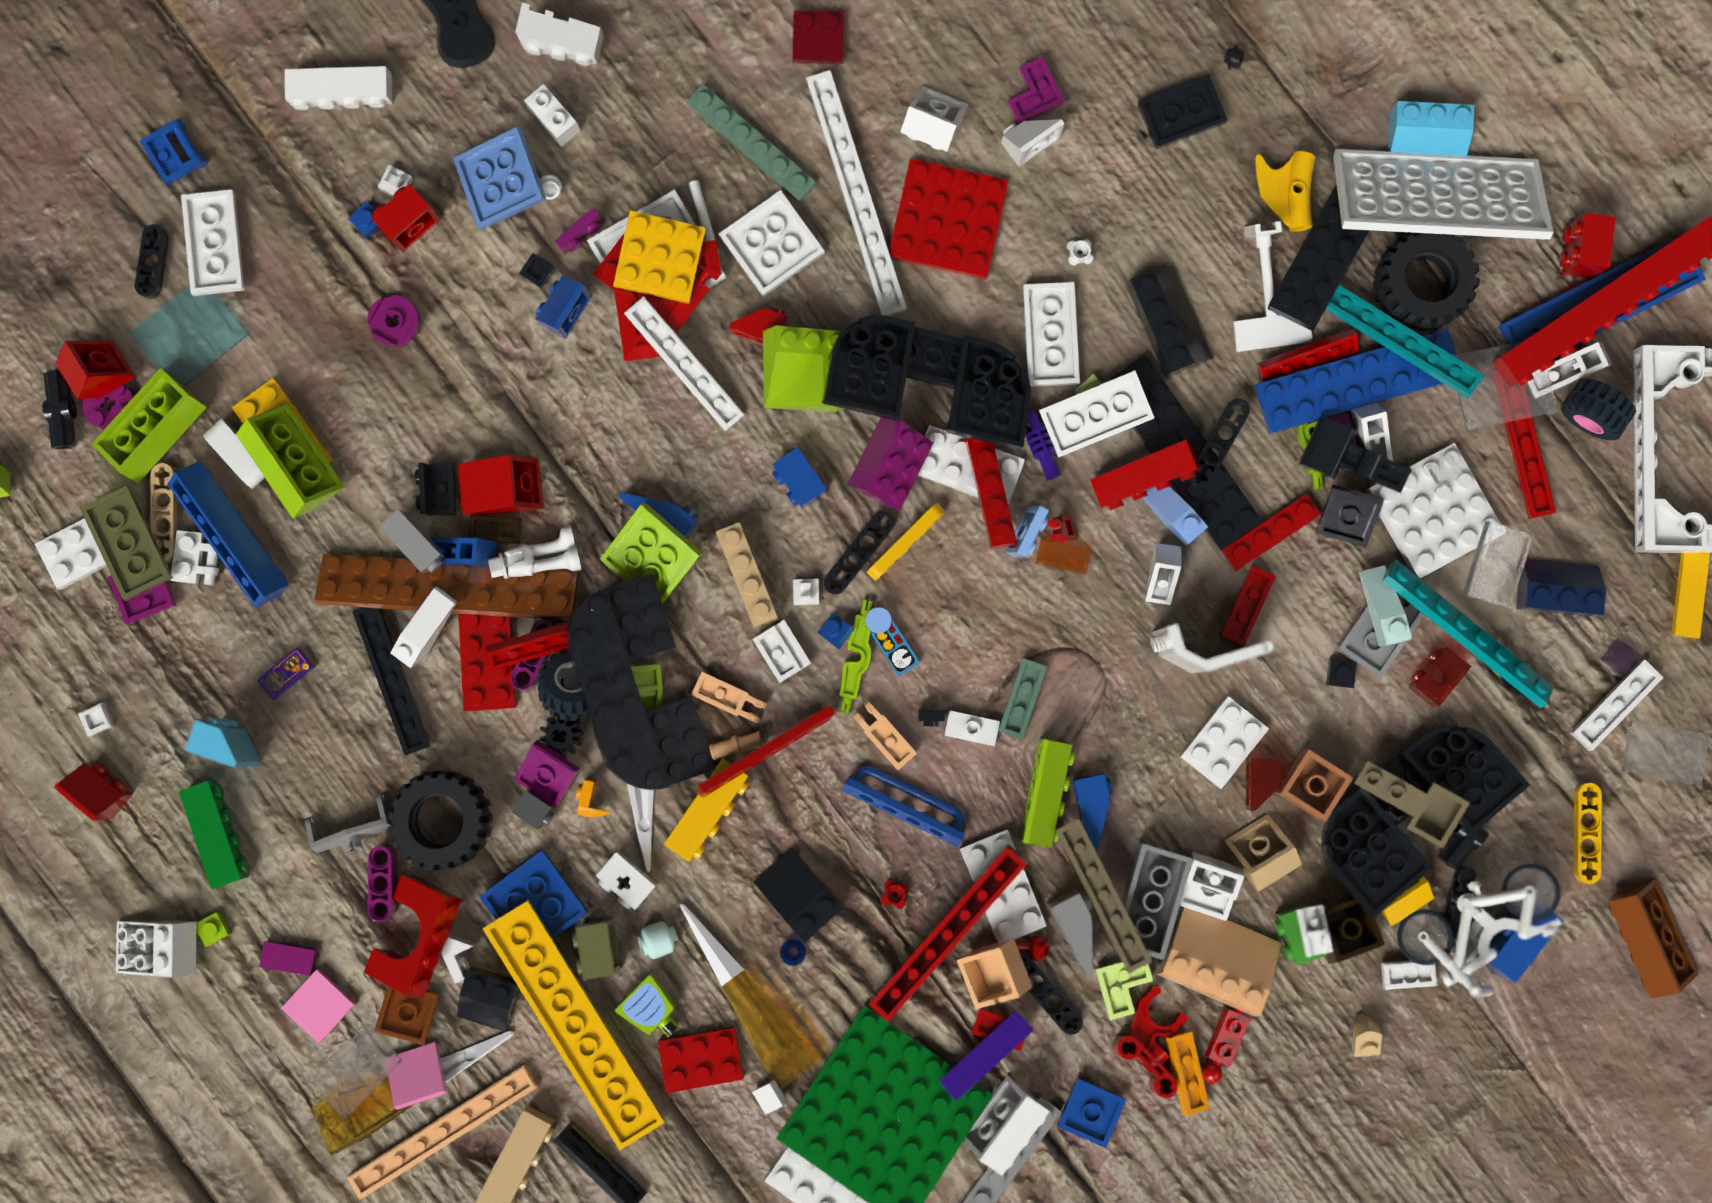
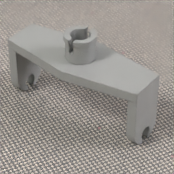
(352, 836)

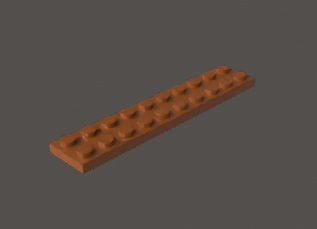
(402, 586)

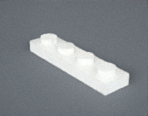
(1616, 705)

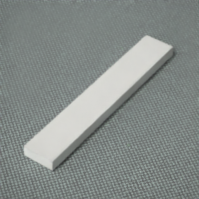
(684, 363)

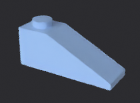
(1175, 514)

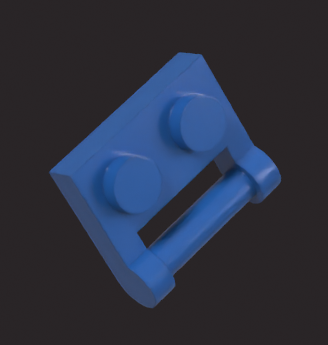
(166, 157)

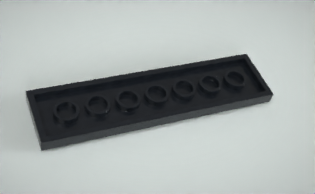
(1222, 501)

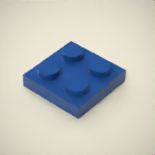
(1091, 1112)

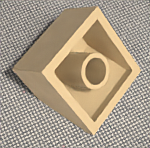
(1263, 852)

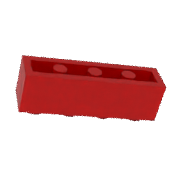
(1145, 474)

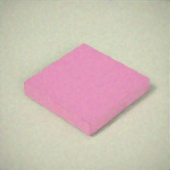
(318, 1006)
(417, 1076)

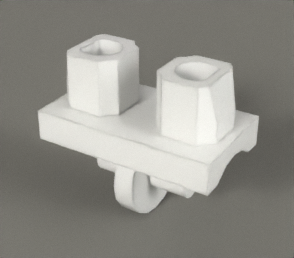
(1314, 930)

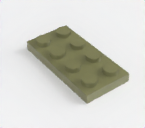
(126, 543)

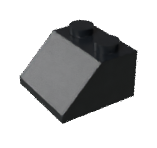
(487, 998)

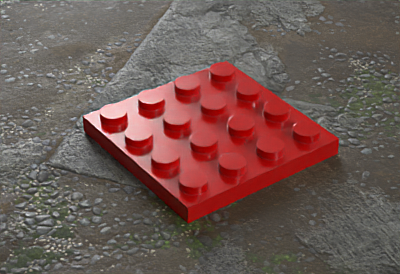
(948, 218)

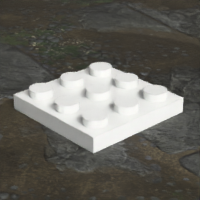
(771, 243)

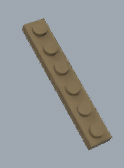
(1104, 896)

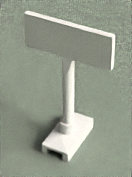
(1272, 329)

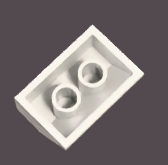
(1005, 1125)

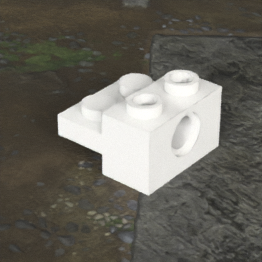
(1211, 886)

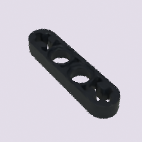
(1219, 444)
(856, 551)
(1047, 990)

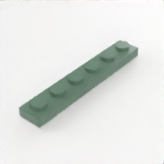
(751, 143)

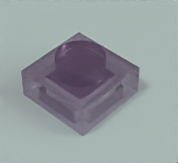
(1620, 657)

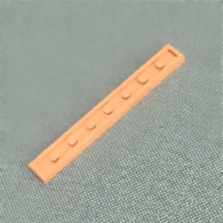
(442, 1131)

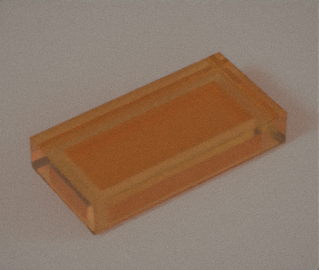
(1063, 556)

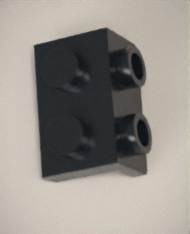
(436, 489)

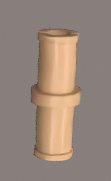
(736, 745)

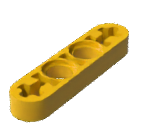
(906, 541)
(1593, 833)

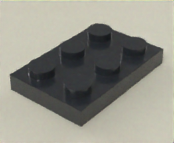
(1182, 112)

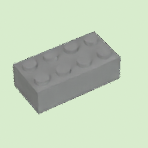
(1155, 894)

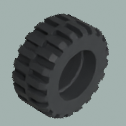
(1454, 263)
(406, 826)

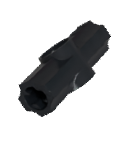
(59, 410)

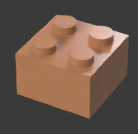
(1314, 785)

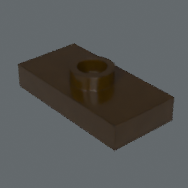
(496, 528)

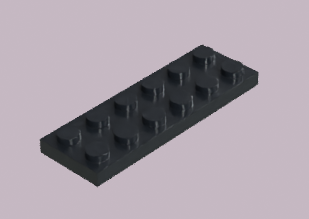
(1317, 268)

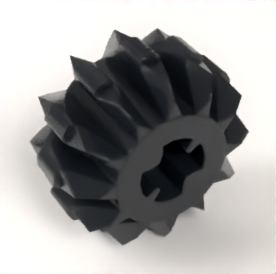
(561, 726)

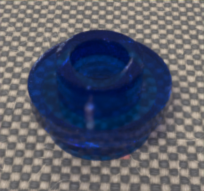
(789, 959)

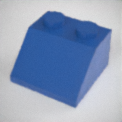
(563, 306)

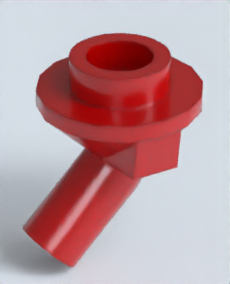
(1038, 947)

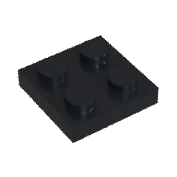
(1349, 515)

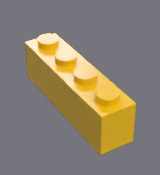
(703, 816)

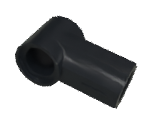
(1461, 846)

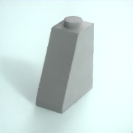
(412, 541)

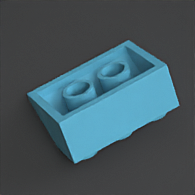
(1430, 128)
(222, 742)

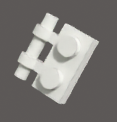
(188, 559)

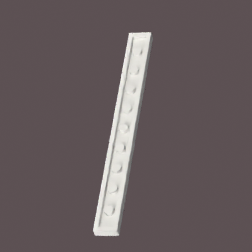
(856, 193)

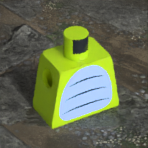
(649, 1007)

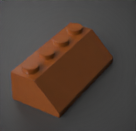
(1653, 939)

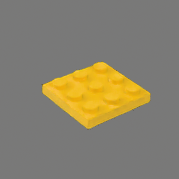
(659, 256)

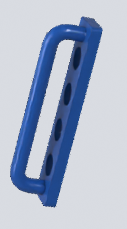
(903, 812)

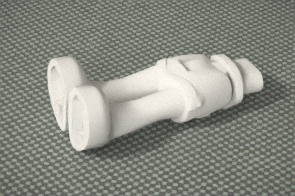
(520, 559)

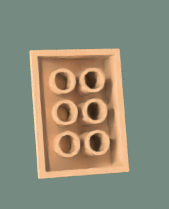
(1221, 960)

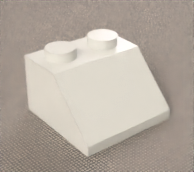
(934, 118)

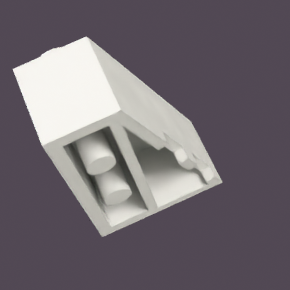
(559, 37)

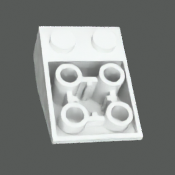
(156, 948)

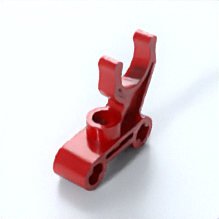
(1143, 1045)

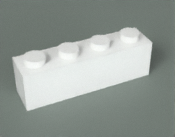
(338, 87)

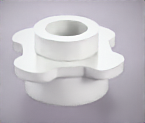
(1085, 247)

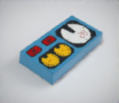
(896, 649)

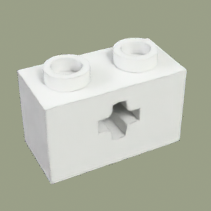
(552, 115)
(622, 867)

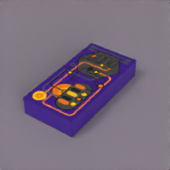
(285, 674)

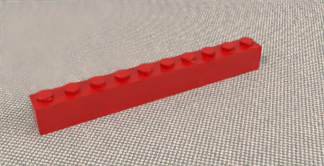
(1606, 304)

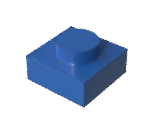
(362, 219)
(835, 630)

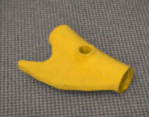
(1278, 188)

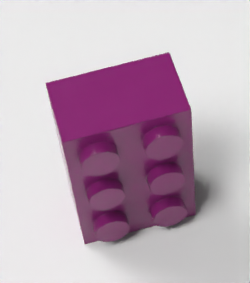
(890, 463)

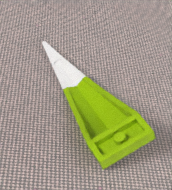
(650, 688)

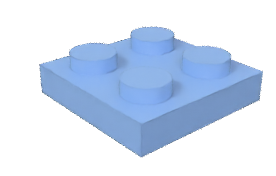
(1031, 522)

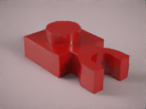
(1062, 529)

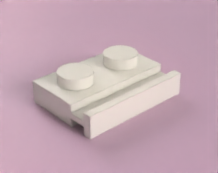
(781, 651)

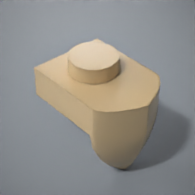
(1366, 1037)

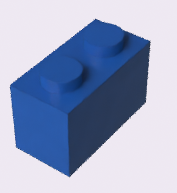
(799, 478)

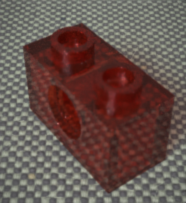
(1452, 669)

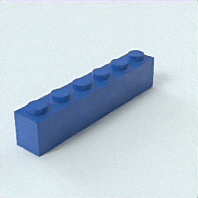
(228, 534)

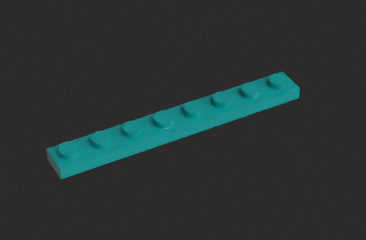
(1404, 342)
(1468, 633)

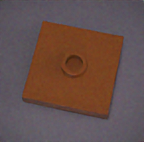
(407, 1016)

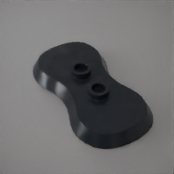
(462, 32)

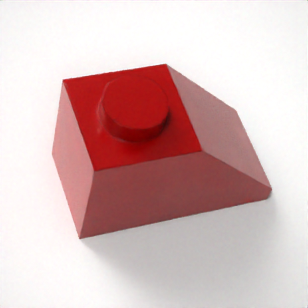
(754, 324)

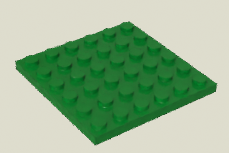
(882, 1115)

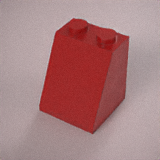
(500, 485)

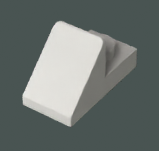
(451, 953)

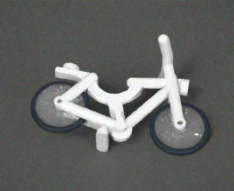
(1428, 937)

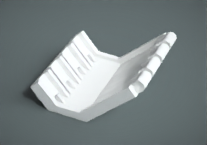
(1171, 648)

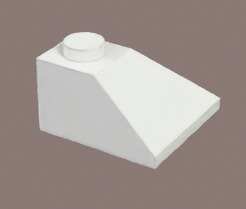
(1030, 138)

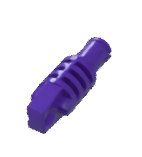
(1041, 446)

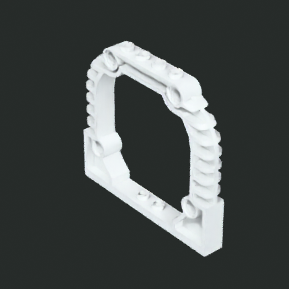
(1657, 524)

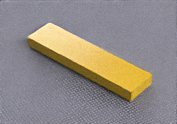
(1690, 595)

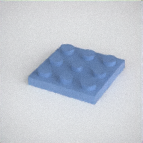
(499, 178)

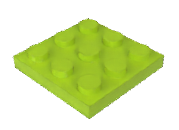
(651, 546)

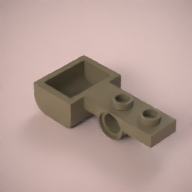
(1432, 813)

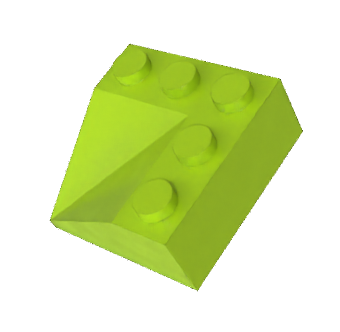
(796, 367)

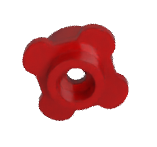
(899, 900)

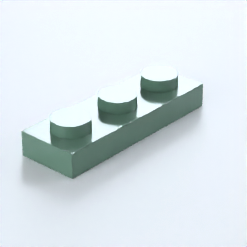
(1022, 698)

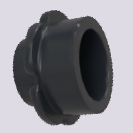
(1234, 57)

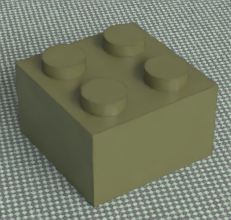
(597, 948)

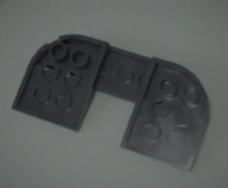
(881, 351)
(637, 745)
(1363, 833)

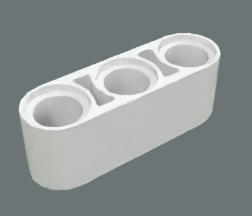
(226, 443)

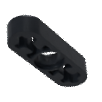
(161, 244)

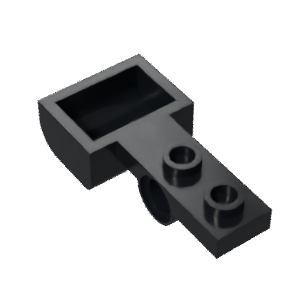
(1332, 450)

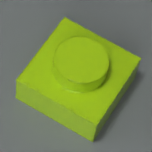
(212, 929)

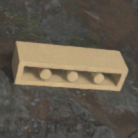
(747, 575)
(517, 1157)

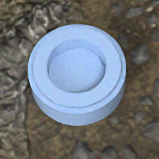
(878, 620)

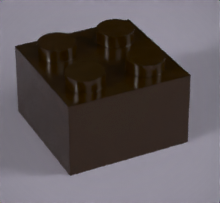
(1351, 931)

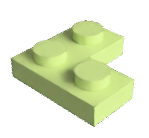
(1114, 987)

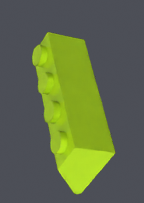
(148, 426)
(289, 460)
(1045, 793)

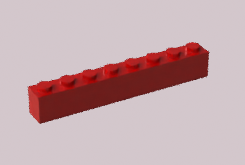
(948, 932)

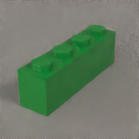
(214, 833)

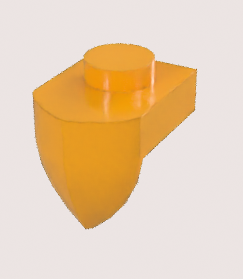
(586, 793)

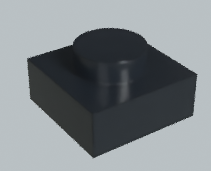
(537, 270)
(1341, 674)
(931, 718)

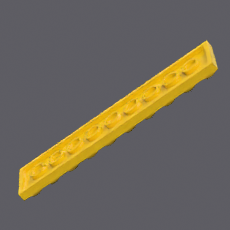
(574, 1024)

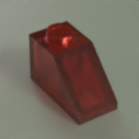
(1262, 780)

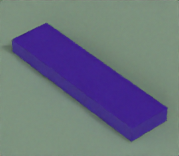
(986, 1055)

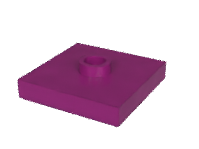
(546, 773)

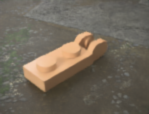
(725, 696)
(886, 738)

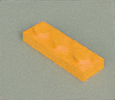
(1187, 1073)

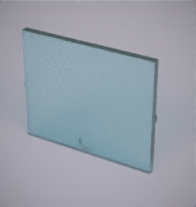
(189, 334)

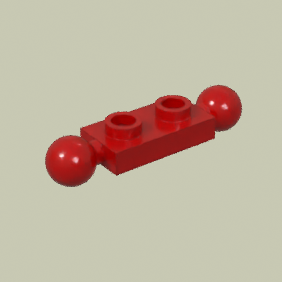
(1224, 1043)

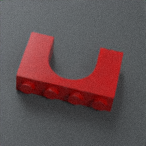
(436, 915)

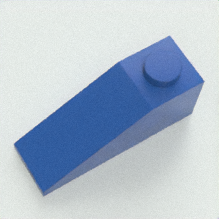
(679, 518)
(466, 551)
(1093, 803)

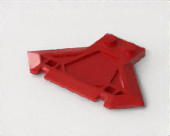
(673, 312)

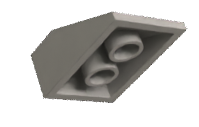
(1075, 923)

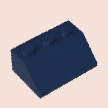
(1561, 588)

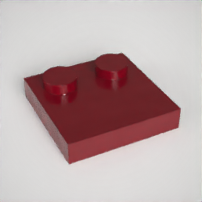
(818, 37)

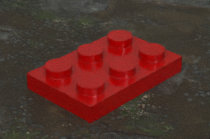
(700, 1059)

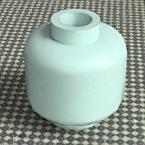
(657, 940)

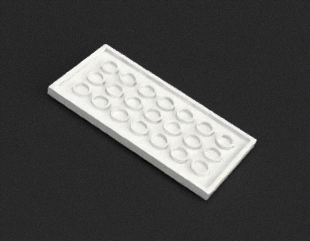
(1441, 194)

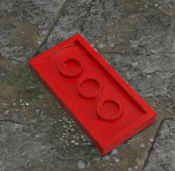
(480, 686)

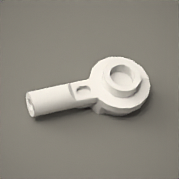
(551, 186)

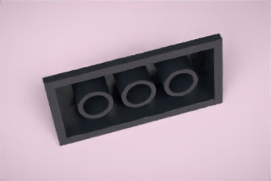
(1168, 320)

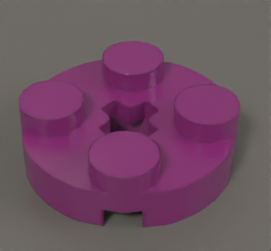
(390, 307)
(95, 410)

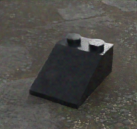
(798, 895)

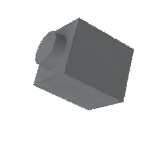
(533, 810)

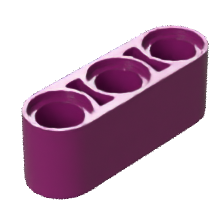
(528, 666)
(375, 893)

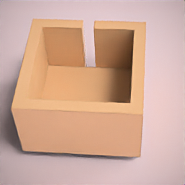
(993, 971)

